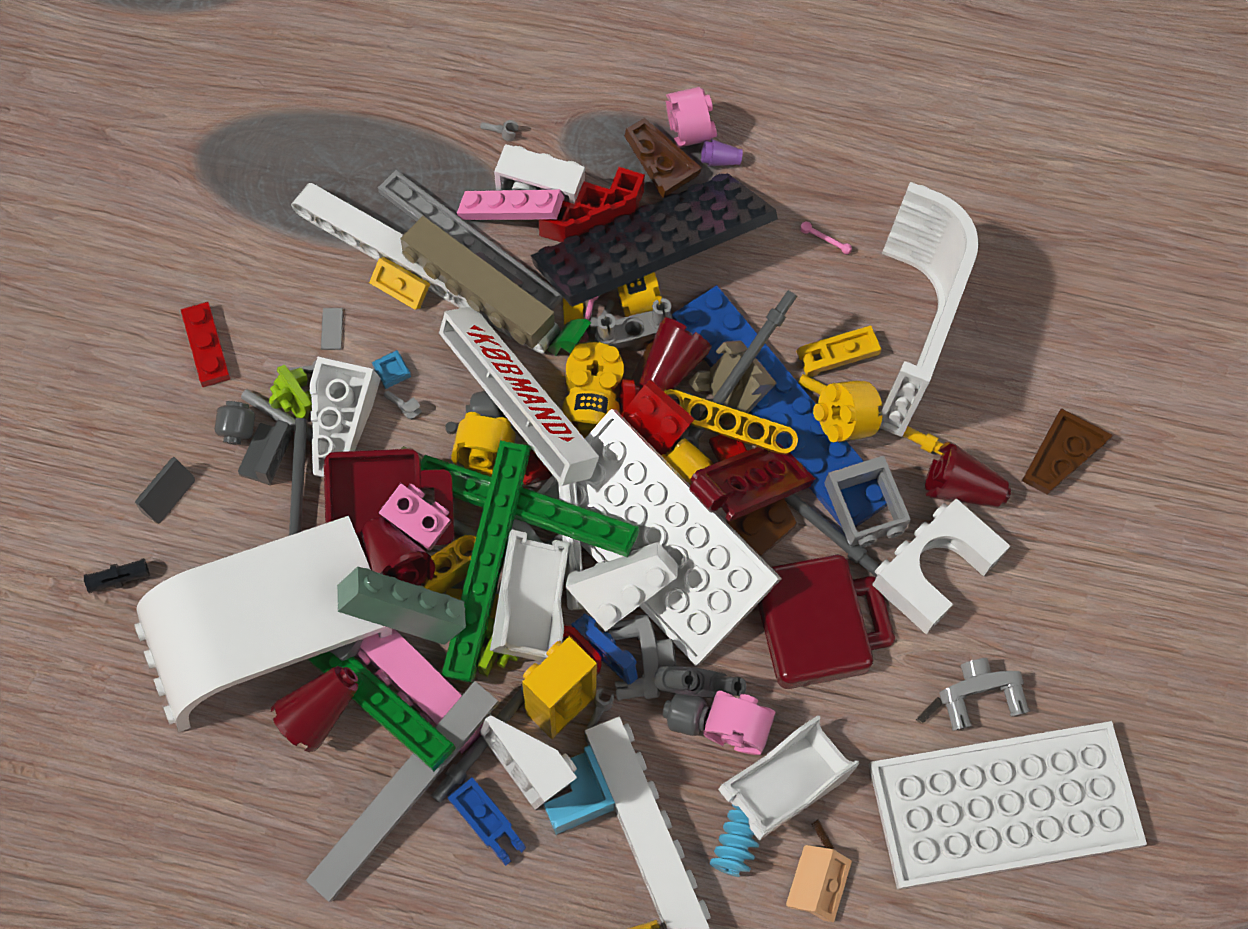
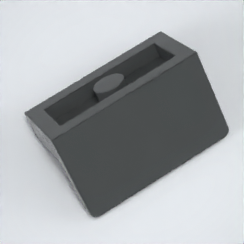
(266, 452)

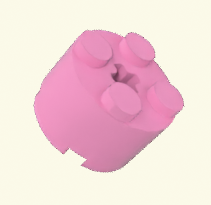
(690, 116)
(739, 723)

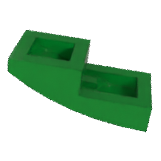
(569, 336)

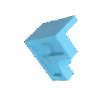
(588, 797)

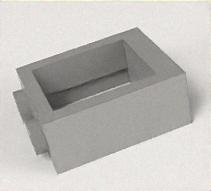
(860, 473)

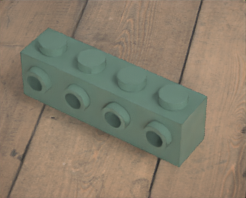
(400, 605)

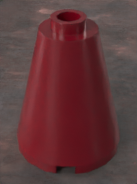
(673, 354)
(965, 478)
(394, 553)
(314, 708)

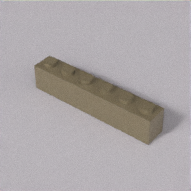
(477, 282)

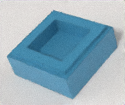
(391, 369)

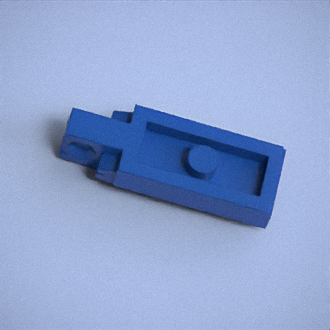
(619, 661)

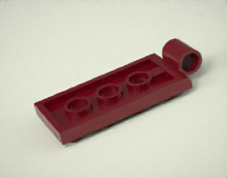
(749, 481)

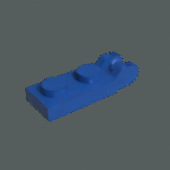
(485, 818)

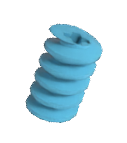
(734, 844)

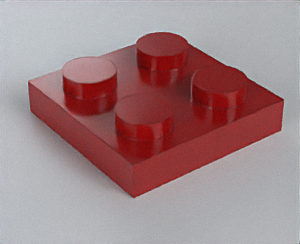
(657, 417)

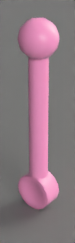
(806, 227)
(587, 316)

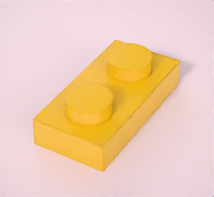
(399, 283)

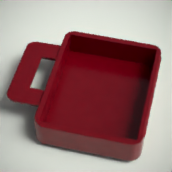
(363, 481)
(818, 625)

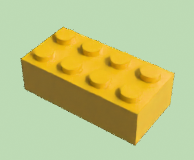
(559, 686)

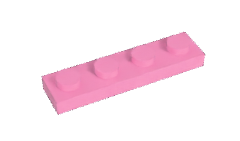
(510, 205)

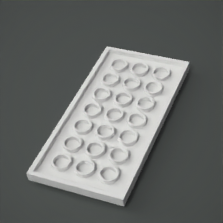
(716, 569)
(1005, 805)

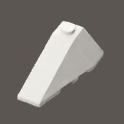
(340, 407)

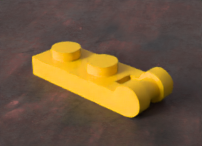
(839, 350)

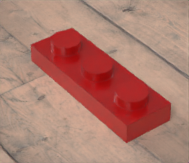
(205, 344)

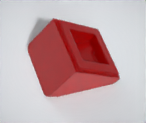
(535, 470)

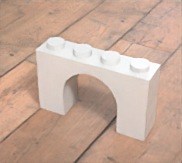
(952, 529)

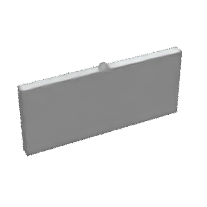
(332, 329)

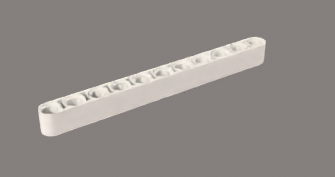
(377, 242)

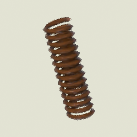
(821, 831)

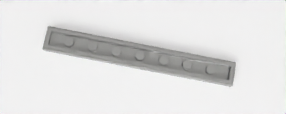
(418, 203)
(398, 797)

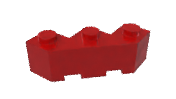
(596, 206)

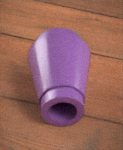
(720, 154)

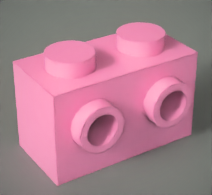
(416, 516)

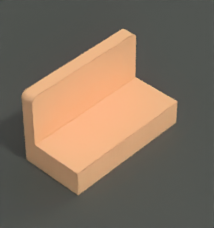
(819, 882)

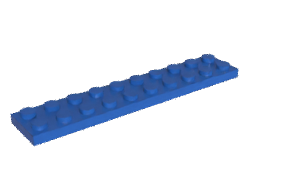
(784, 404)

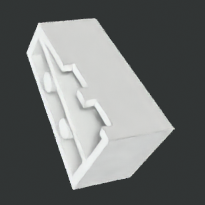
(623, 584)

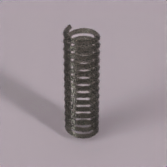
(929, 711)

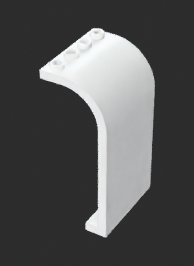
(943, 244)
(250, 615)

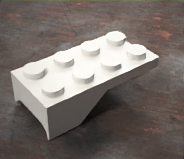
(530, 598)
(788, 778)

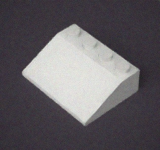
(531, 763)

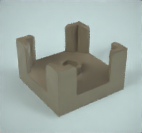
(749, 390)

